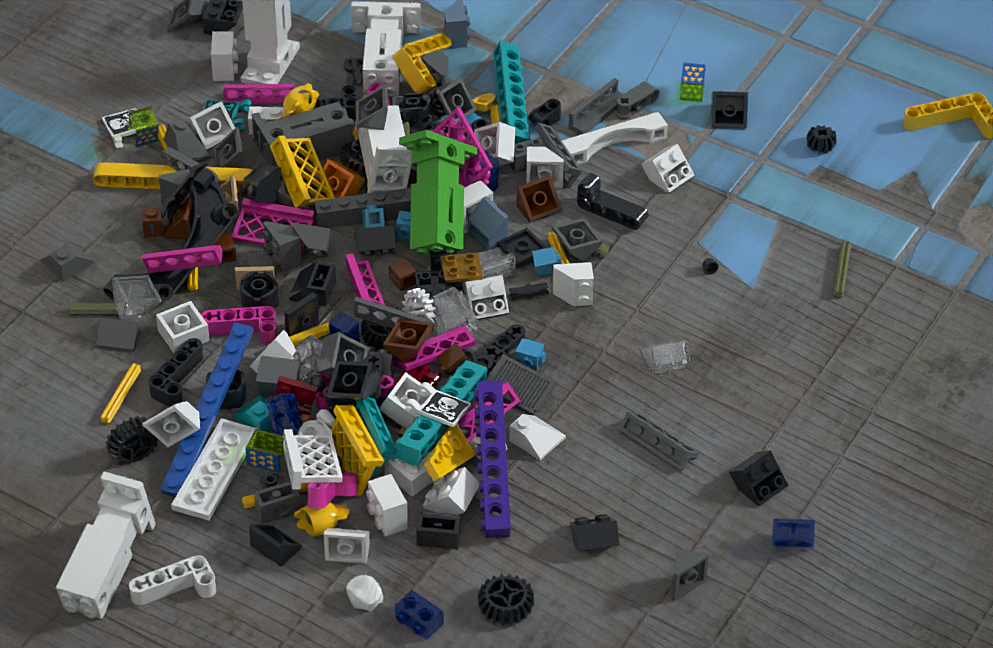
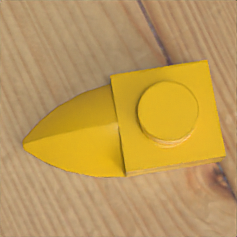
(484, 102)

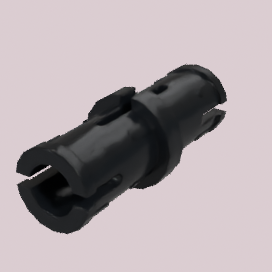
(528, 290)

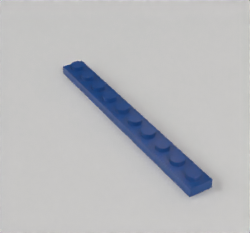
(208, 407)

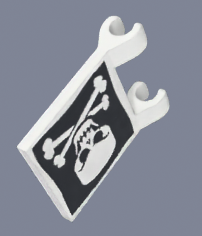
(118, 126)
(438, 406)

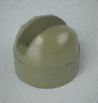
(602, 250)

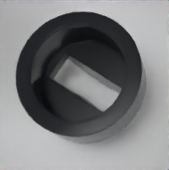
(710, 266)
(320, 383)

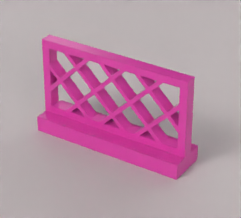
(471, 140)
(273, 212)

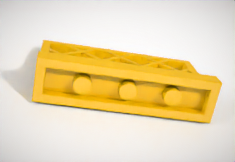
(293, 174)
(361, 445)

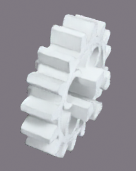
(416, 299)

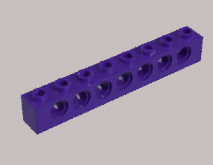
(500, 525)

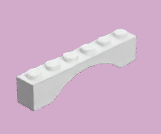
(645, 129)

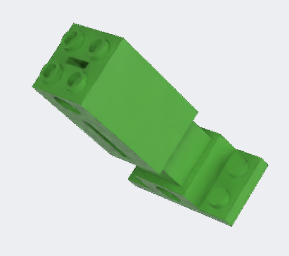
(437, 195)

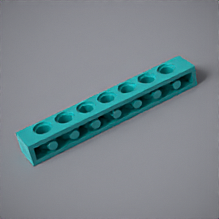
(510, 89)
(425, 431)

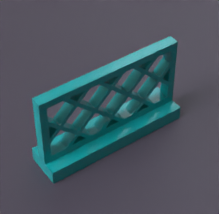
(377, 429)

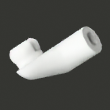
(326, 416)

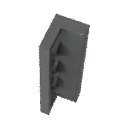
(597, 110)
(556, 146)
(382, 314)
(657, 440)

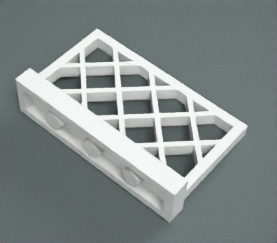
(295, 459)

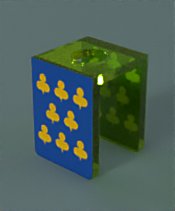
(692, 82)
(145, 126)
(264, 450)

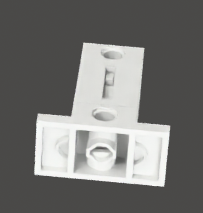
(384, 159)

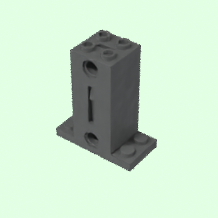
(325, 126)

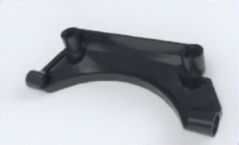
(206, 228)

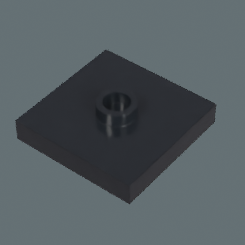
(521, 246)
(302, 315)

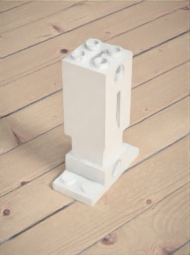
(384, 30)
(271, 52)
(105, 547)

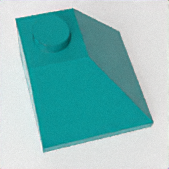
(255, 414)

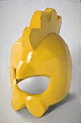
(297, 102)
(320, 518)

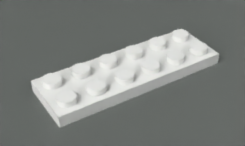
(213, 470)

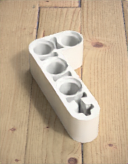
(174, 578)

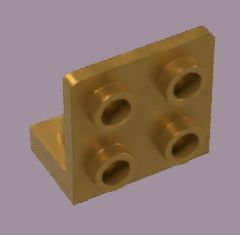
(461, 267)

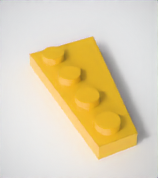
(448, 453)

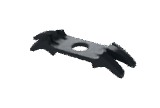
(173, 202)

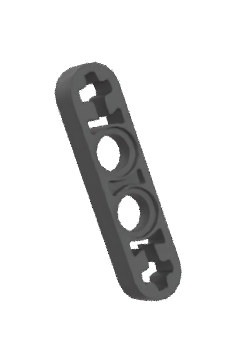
(180, 161)

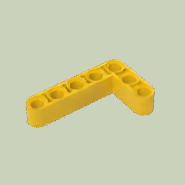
(410, 63)
(950, 110)

